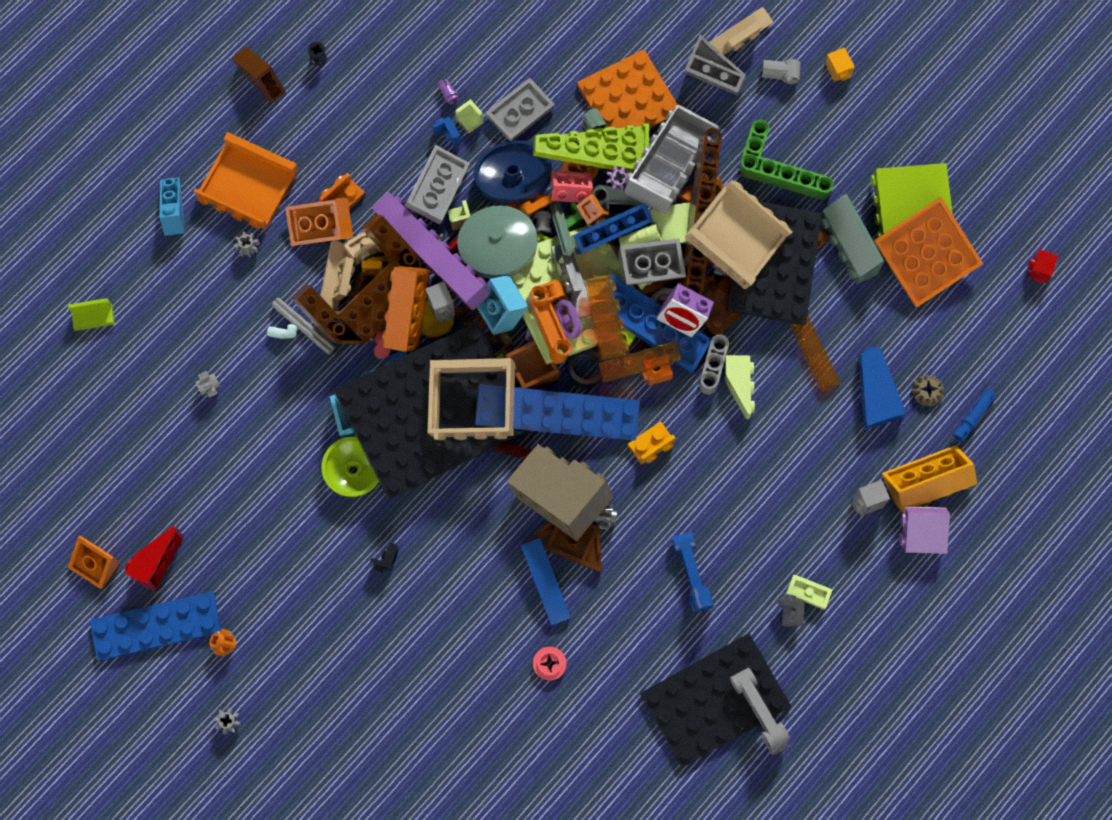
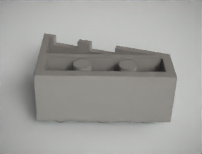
(714, 68)

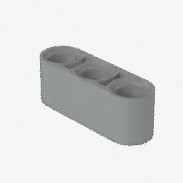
(713, 373)

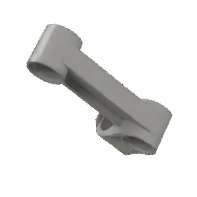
(775, 734)

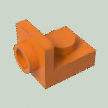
(592, 210)

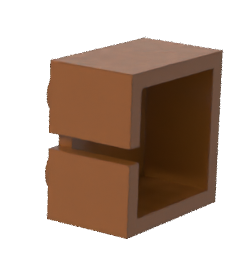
(531, 368)

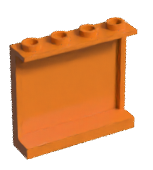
(247, 182)

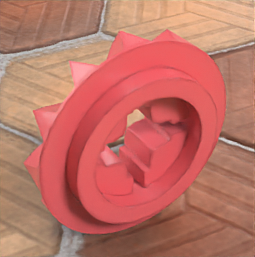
(541, 658)

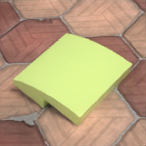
(674, 223)

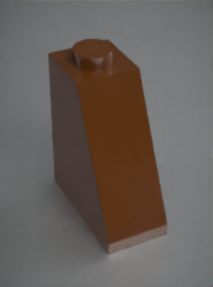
(259, 74)

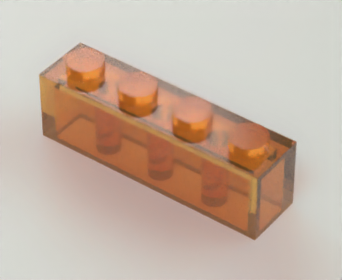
(605, 317)

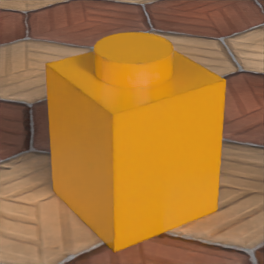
(839, 65)

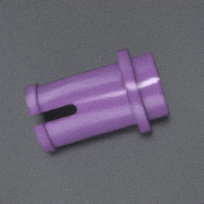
(450, 95)

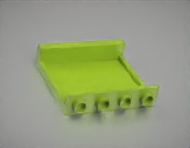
(907, 190)

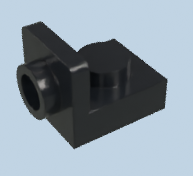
(389, 556)

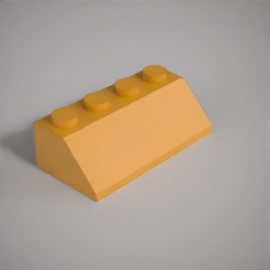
(930, 478)

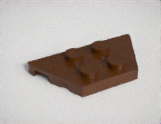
(583, 552)

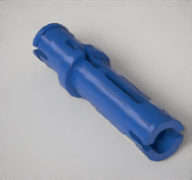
(970, 421)

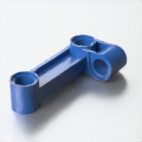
(699, 597)

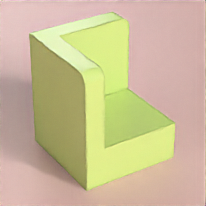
(469, 116)
(458, 216)

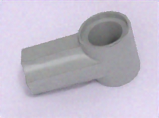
(786, 71)

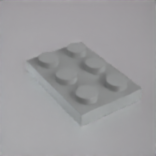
(520, 109)

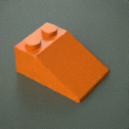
(319, 222)

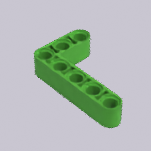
(778, 169)

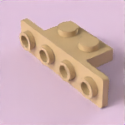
(742, 31)
(337, 275)

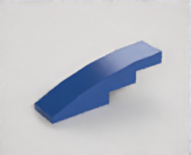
(545, 581)

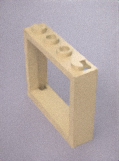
(463, 366)

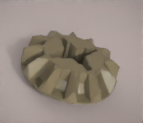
(922, 396)

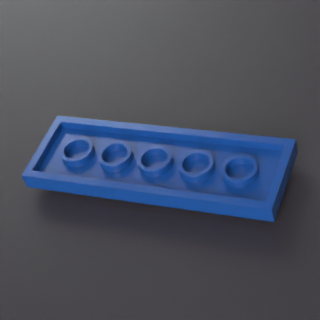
(640, 318)
(155, 626)

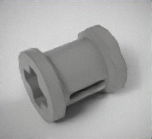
(543, 223)

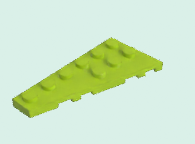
(596, 147)

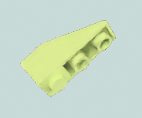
(738, 379)

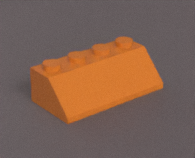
(406, 308)

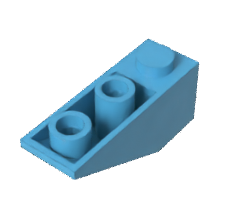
(171, 206)

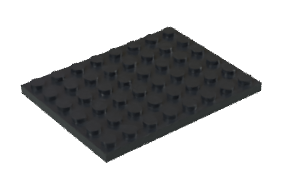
(392, 406)

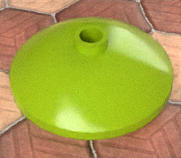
(337, 465)

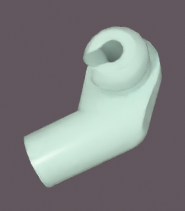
(283, 333)

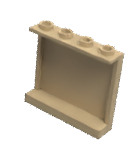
(738, 233)

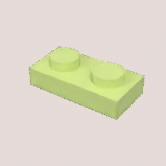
(809, 592)

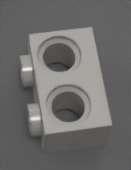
(440, 302)
(870, 498)

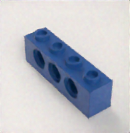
(611, 228)

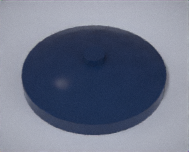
(511, 173)

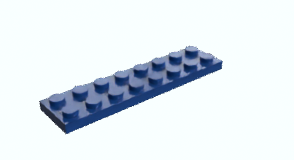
(559, 412)

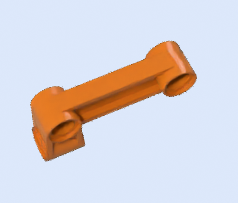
(546, 318)

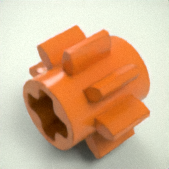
(222, 642)

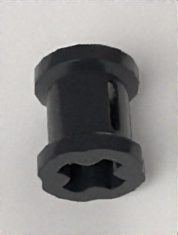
(317, 53)

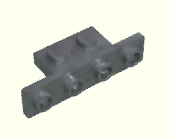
(572, 281)

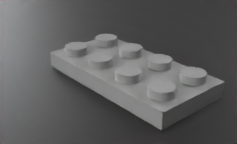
(437, 184)

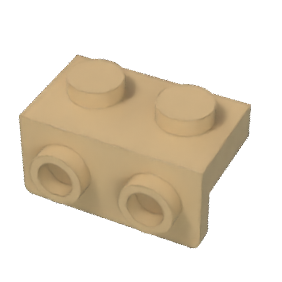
(361, 248)

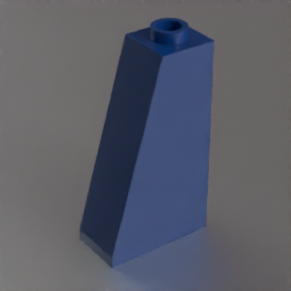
(878, 392)

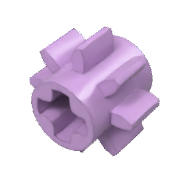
(612, 175)

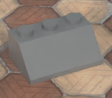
(651, 262)

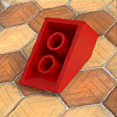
(153, 560)

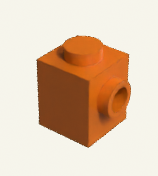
(657, 375)

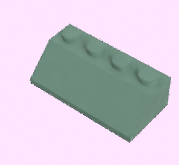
(851, 240)

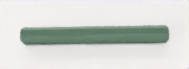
(561, 228)

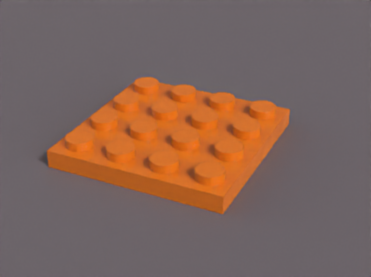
(629, 93)
(928, 252)

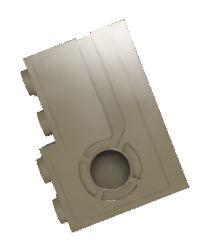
(560, 491)

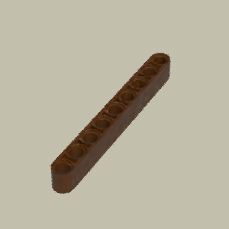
(700, 204)

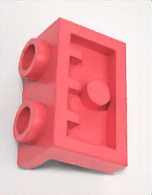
(570, 186)

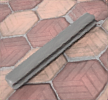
(303, 326)

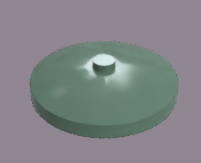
(497, 241)

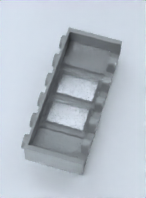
(668, 160)

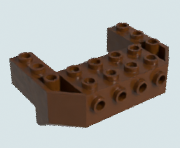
(367, 310)

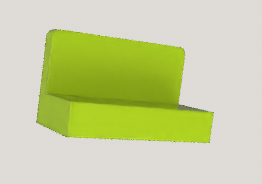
(92, 314)

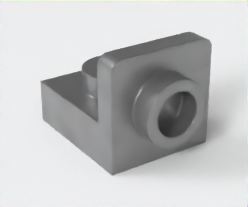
(792, 611)

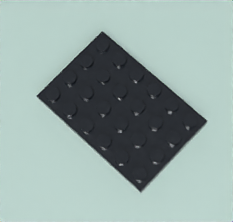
(786, 279)
(702, 709)

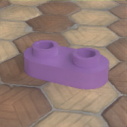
(568, 320)

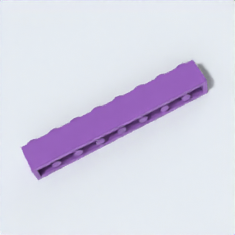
(432, 252)

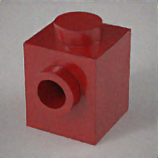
(1042, 266)

